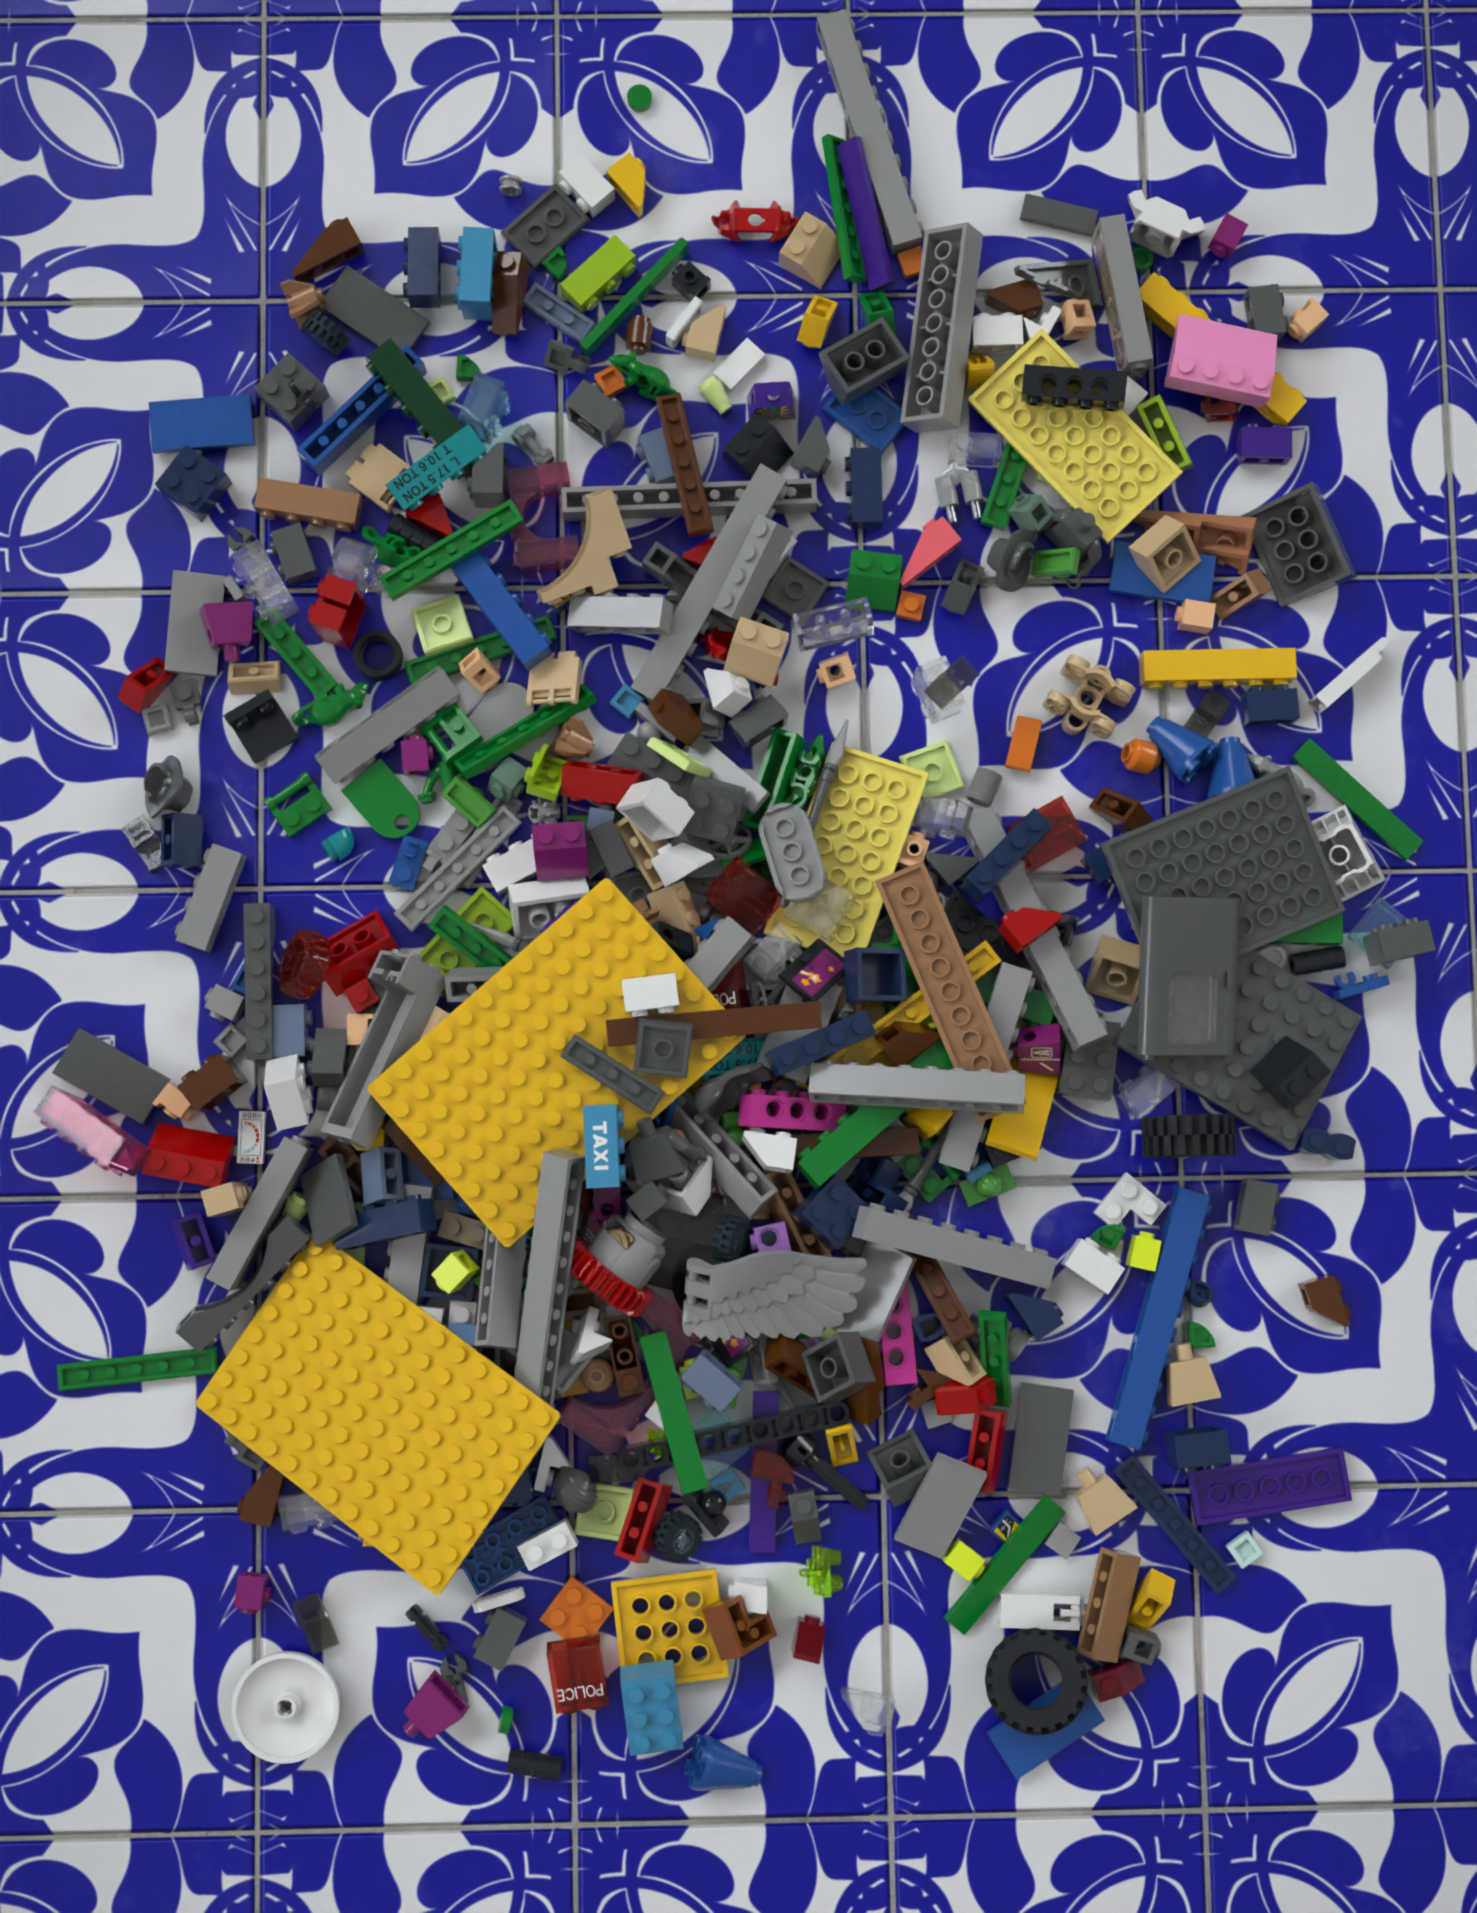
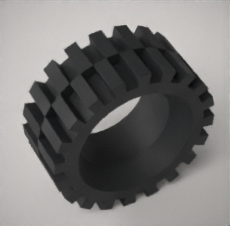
(1188, 1135)

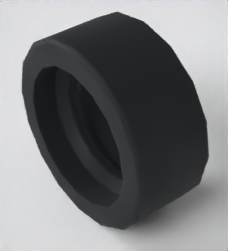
(364, 641)

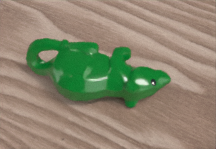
(650, 380)
(390, 548)
(330, 710)
(805, 777)

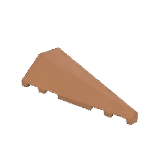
(1215, 535)

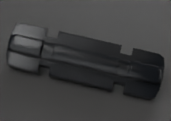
(427, 1627)

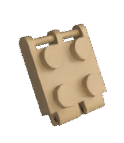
(377, 470)
(555, 680)

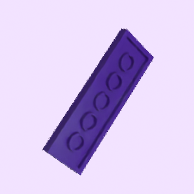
(1269, 1486)

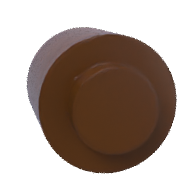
(639, 334)

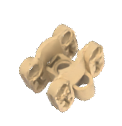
(1116, 691)

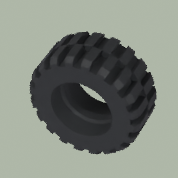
(1072, 1670)

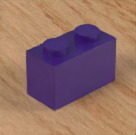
(1264, 445)
(193, 1241)

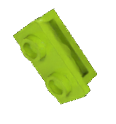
(545, 775)

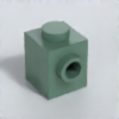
(1030, 511)
(507, 780)

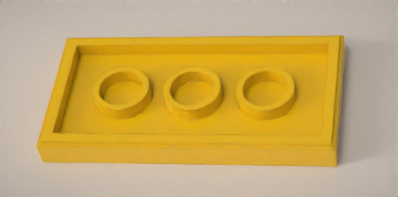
(1024, 1132)

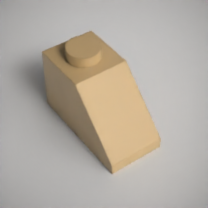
(705, 334)
(955, 1361)

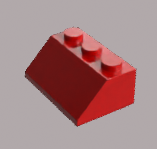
(356, 950)
(189, 1155)

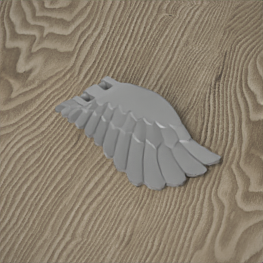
(770, 1295)

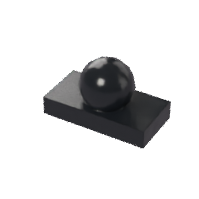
(708, 1509)

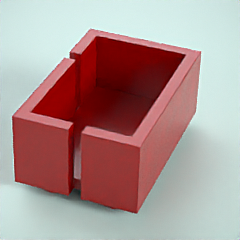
(337, 611)

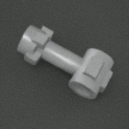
(524, 436)

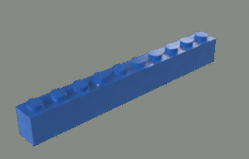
(1157, 1319)

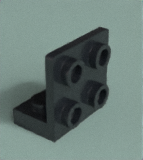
(261, 726)

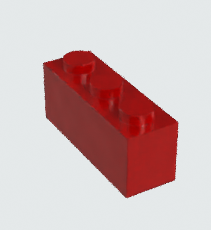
(597, 782)
(987, 1444)
(643, 1513)

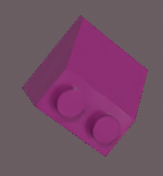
(560, 850)

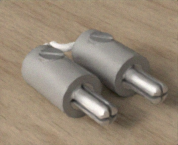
(971, 492)

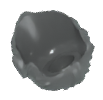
(574, 1490)

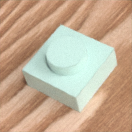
(1244, 1549)

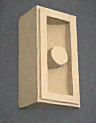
(254, 677)

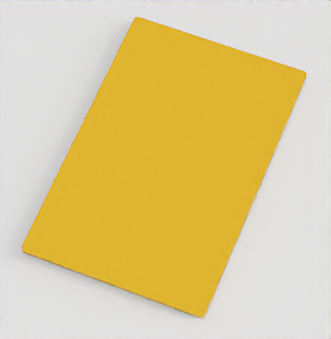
(490, 1078)
(378, 1412)

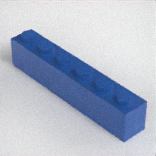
(351, 421)
(503, 610)

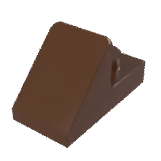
(920, 1394)

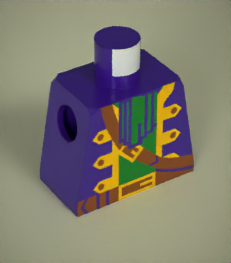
(772, 401)

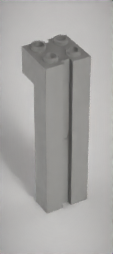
(394, 1029)

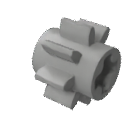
(544, 811)

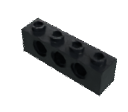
(1061, 377)

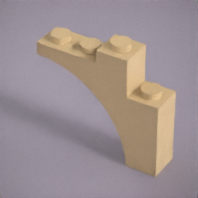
(603, 538)

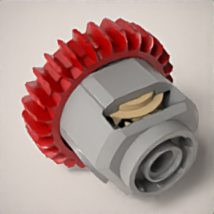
(620, 1262)

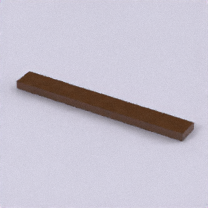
(726, 1022)

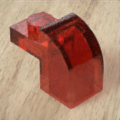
(773, 1467)

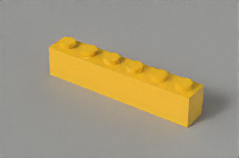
(1217, 667)

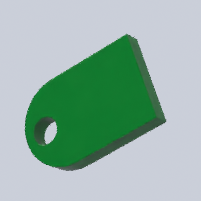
(382, 800)

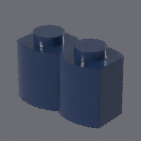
(1330, 1146)
(927, 1326)

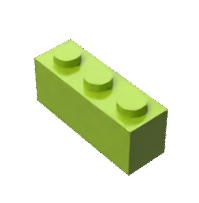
(599, 275)
(1164, 431)

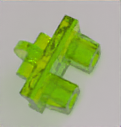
(818, 1571)

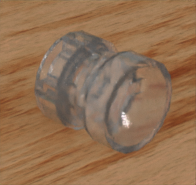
(375, 585)

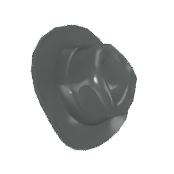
(1012, 559)
(166, 787)

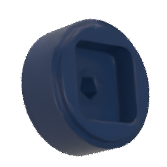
(1199, 1294)

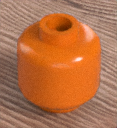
(1140, 756)

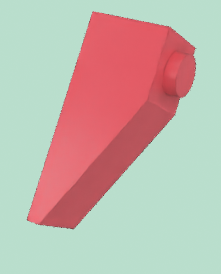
(934, 544)

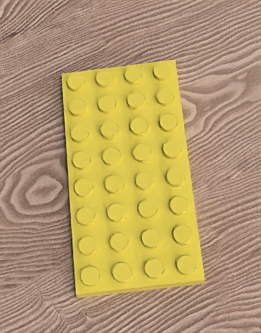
(1085, 455)
(862, 838)

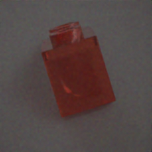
(1221, 412)

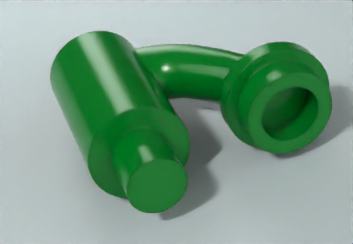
(441, 771)

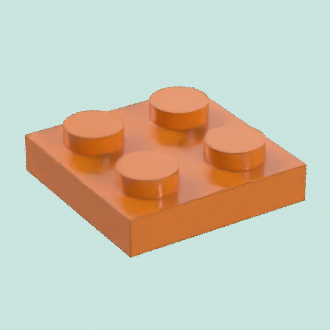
(576, 1611)

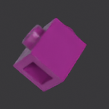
(1227, 236)
(416, 756)
(252, 1592)

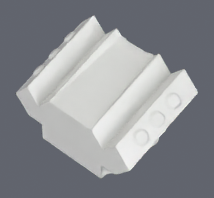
(1160, 224)
(1347, 853)

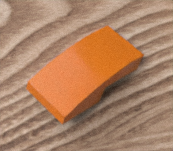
(1023, 744)

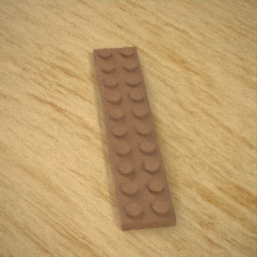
(942, 973)

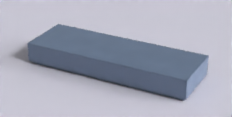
(558, 313)

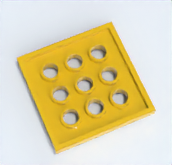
(652, 1589)

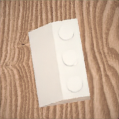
(540, 902)
(687, 1189)

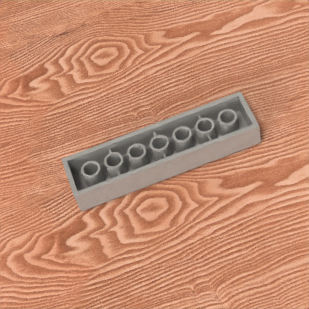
(941, 328)

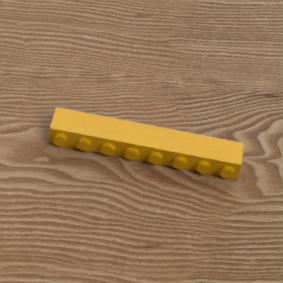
(1162, 307)

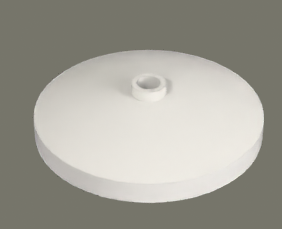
(270, 1727)

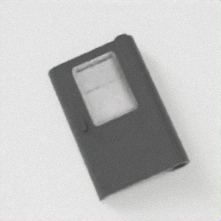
(1187, 976)

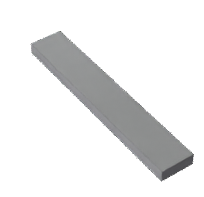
(457, 868)

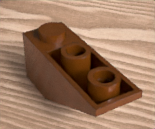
(624, 1356)

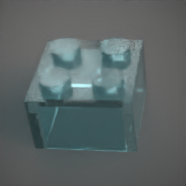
(485, 406)

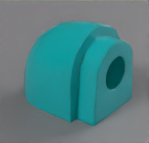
(339, 844)

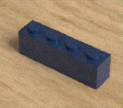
(1006, 856)
(820, 1043)
(390, 1223)

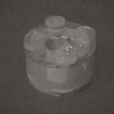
(354, 562)

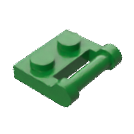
(457, 728)
(303, 811)
(932, 1183)

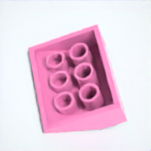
(1222, 361)

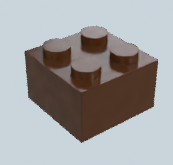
(212, 1082)

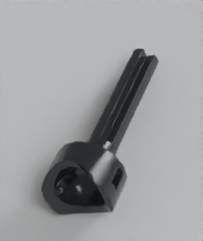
(821, 1468)

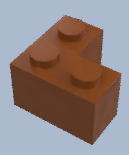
(734, 1629)

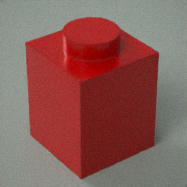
(363, 996)

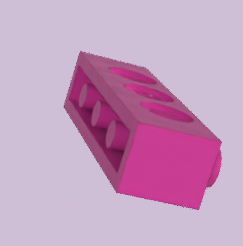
(754, 1114)
(904, 1371)

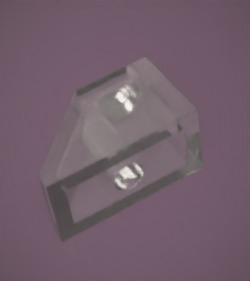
(871, 1709)

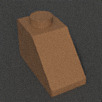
(1240, 593)

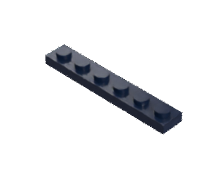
(1174, 1523)

